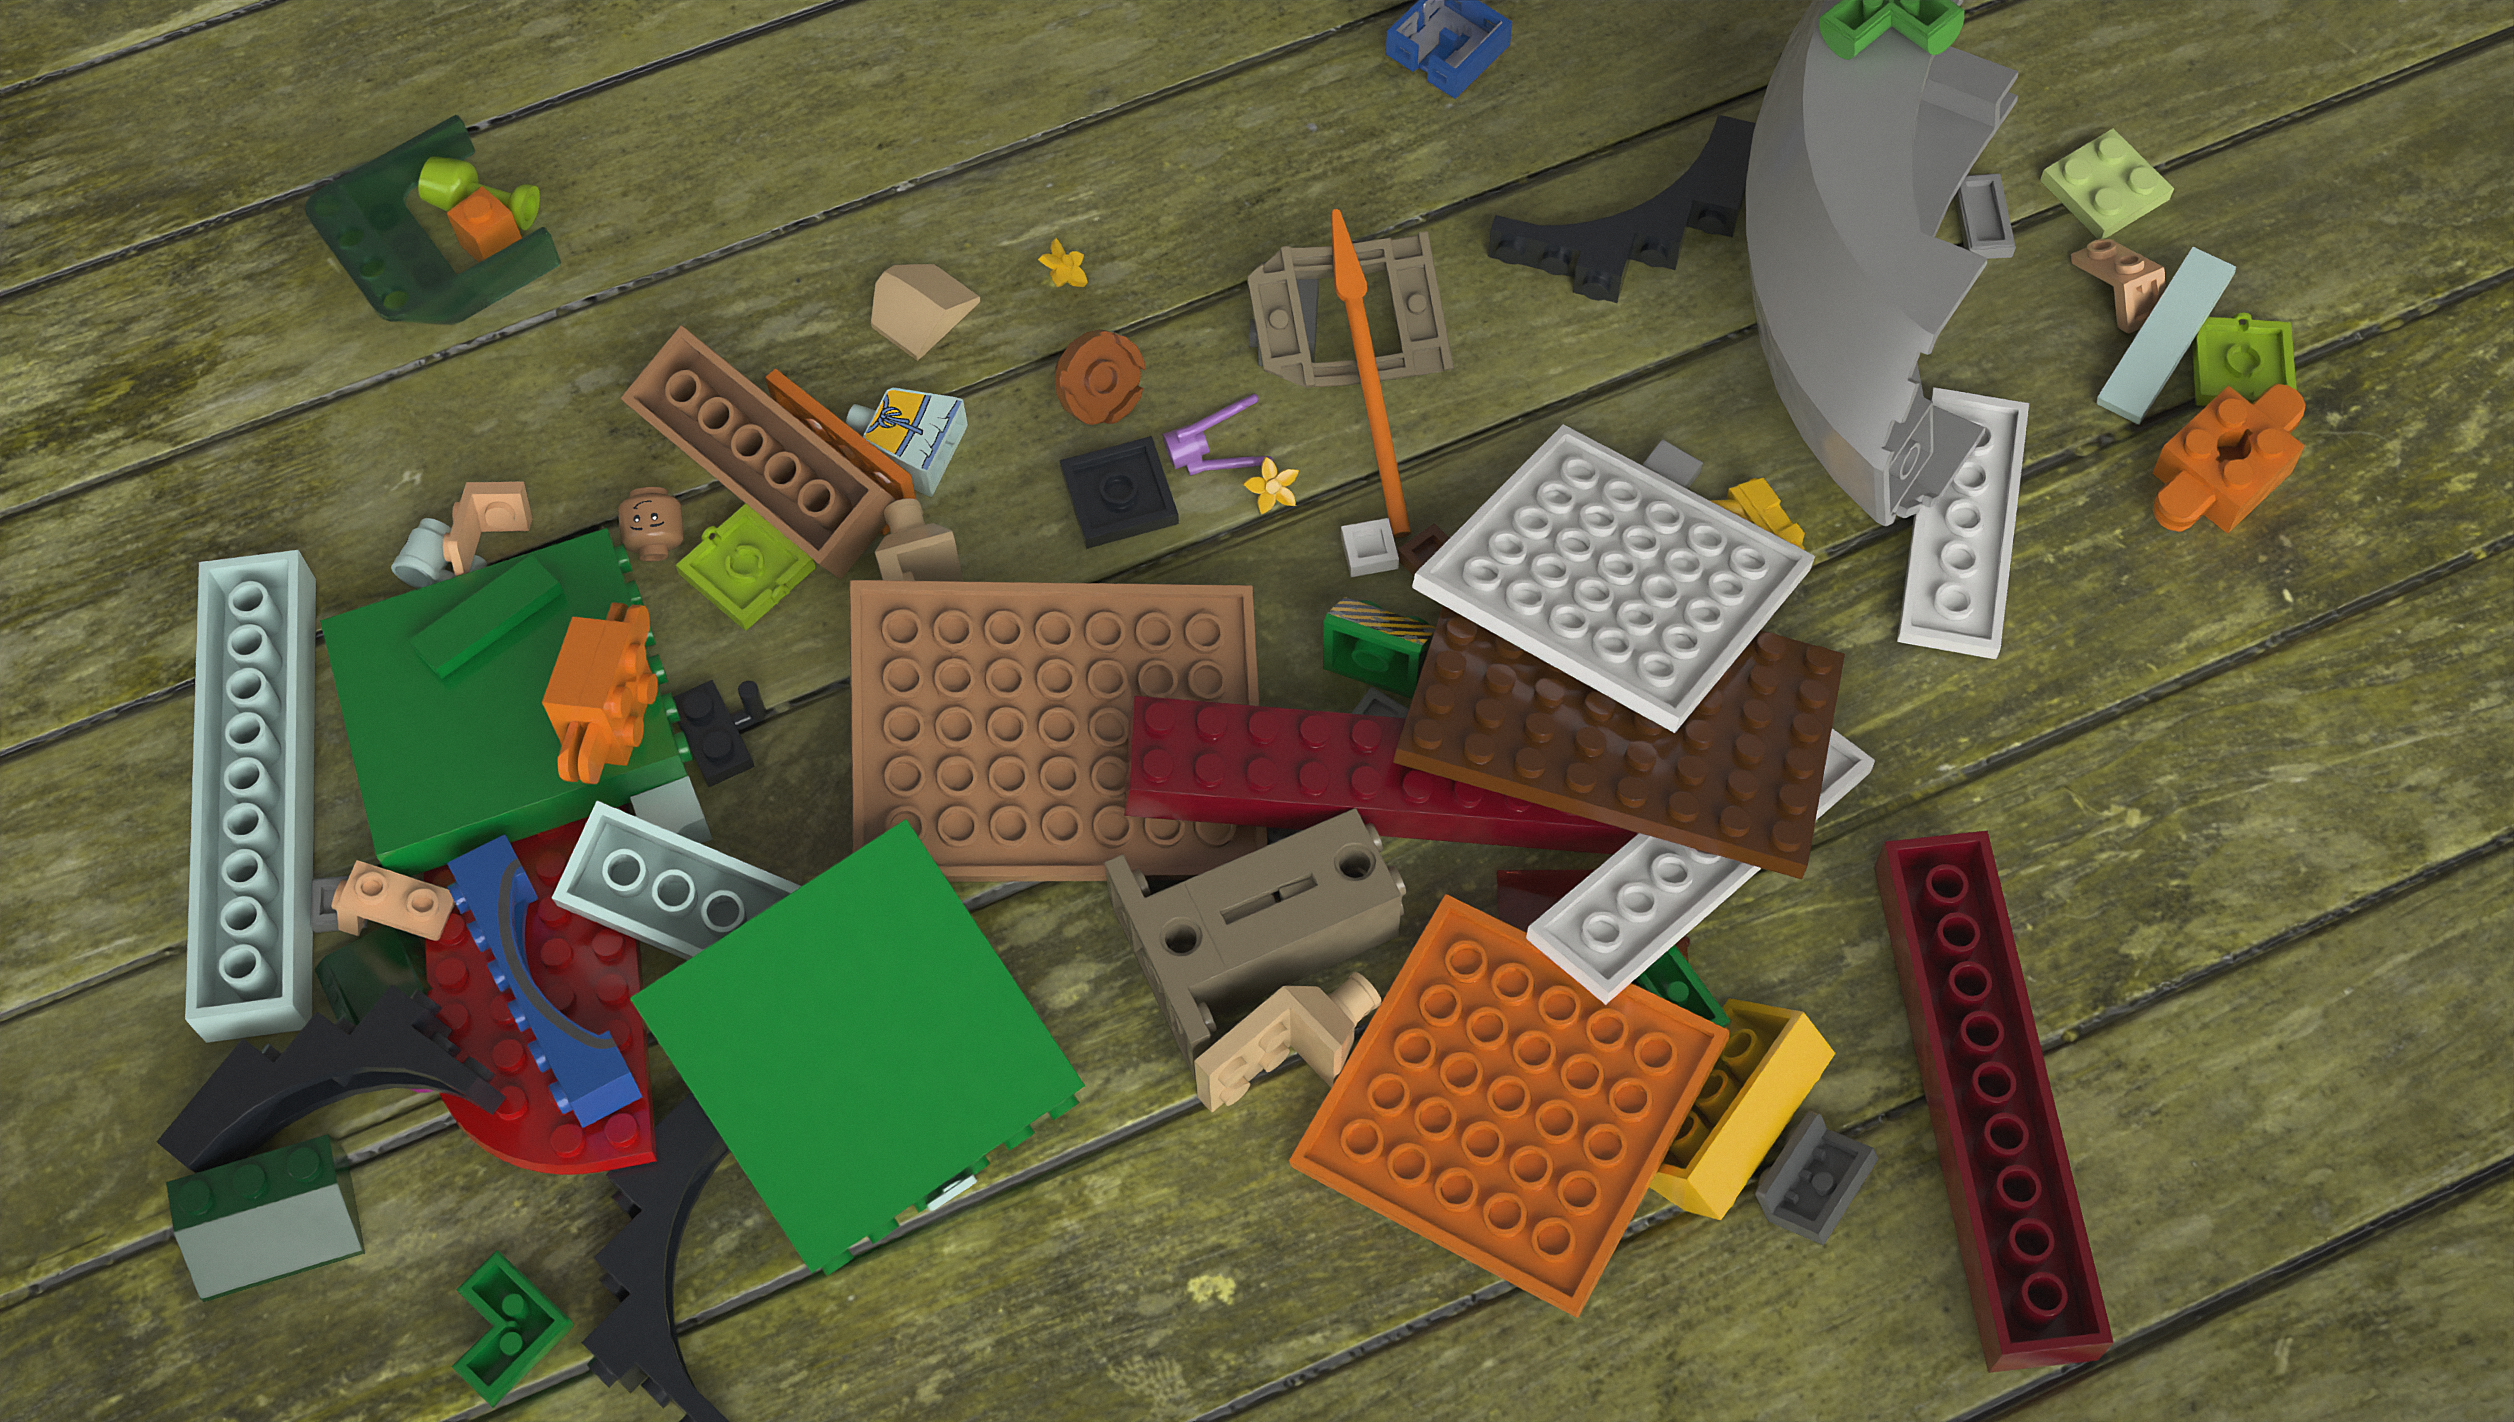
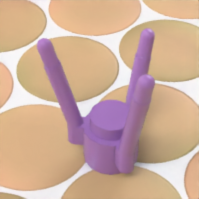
(1189, 443)

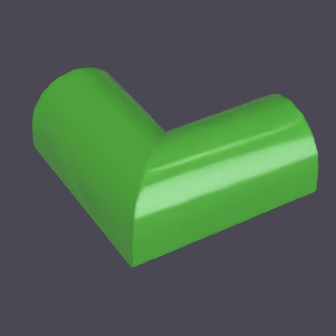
(1857, 23)

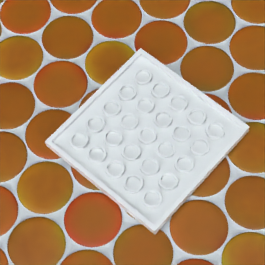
(1615, 576)

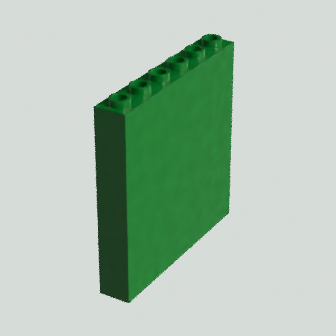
(476, 750)
(859, 1047)

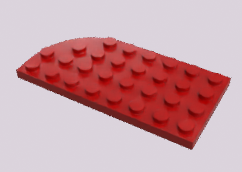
(588, 978)

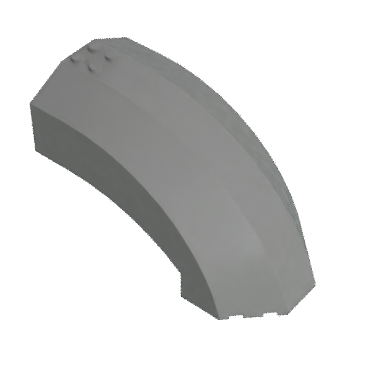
(1845, 254)

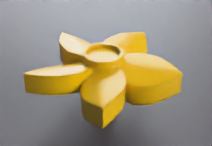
(1064, 266)
(1272, 486)

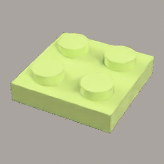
(2106, 184)

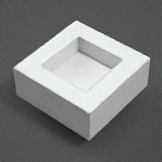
(1369, 547)

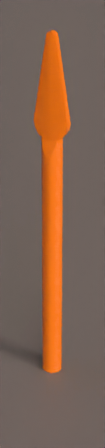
(1351, 288)

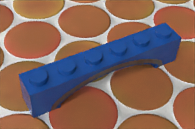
(587, 1066)

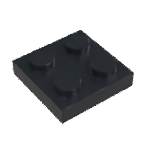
(1119, 492)

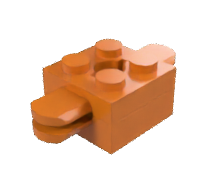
(2228, 458)
(600, 691)

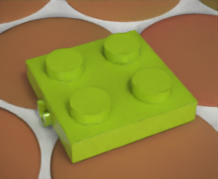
(2241, 356)
(745, 566)

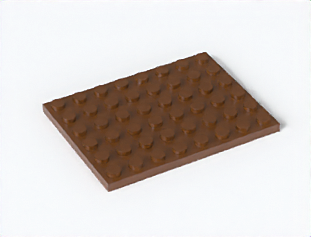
(1728, 782)

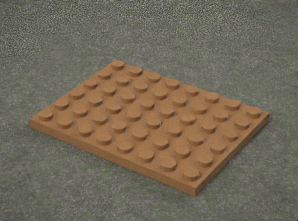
(1008, 717)

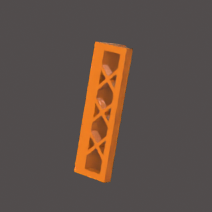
(841, 438)

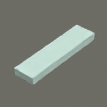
(2166, 335)

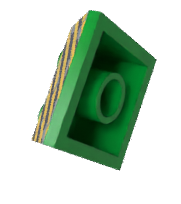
(1375, 645)

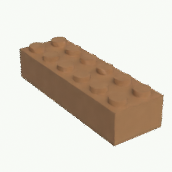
(760, 452)

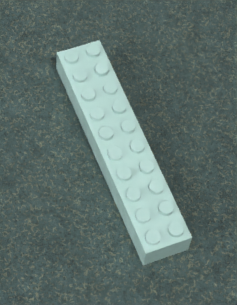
(252, 798)

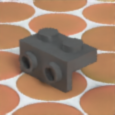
(1814, 1179)

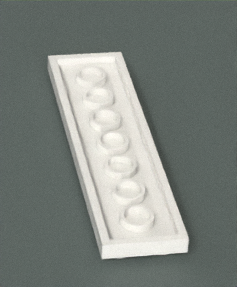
(1656, 894)

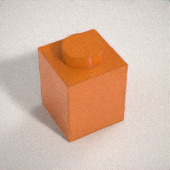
(483, 224)

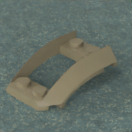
(1413, 299)

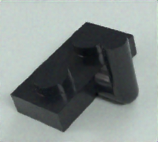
(714, 732)

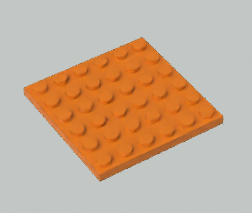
(1509, 1106)

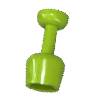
(450, 181)

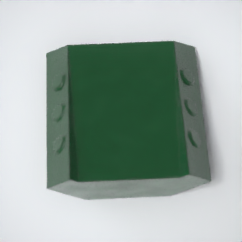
(368, 966)

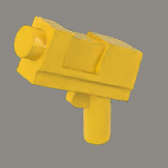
(1761, 506)

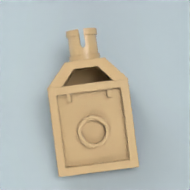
(916, 549)
(1294, 1016)

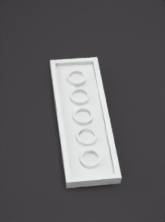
(1966, 541)

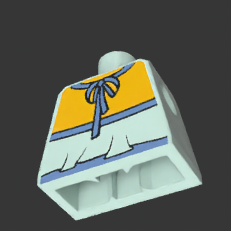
(914, 432)

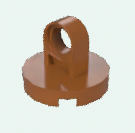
(1099, 377)

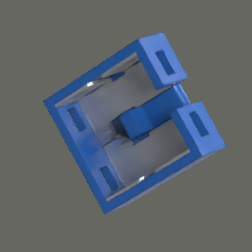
(1449, 41)

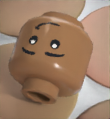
(650, 523)

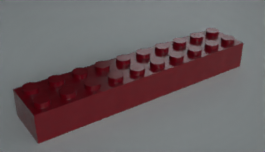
(1313, 765)
(1991, 1105)

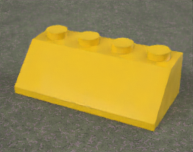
(1743, 1106)

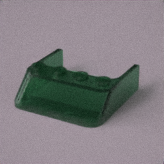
(393, 257)

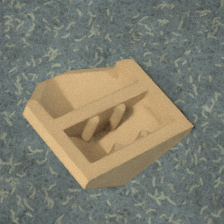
(919, 306)

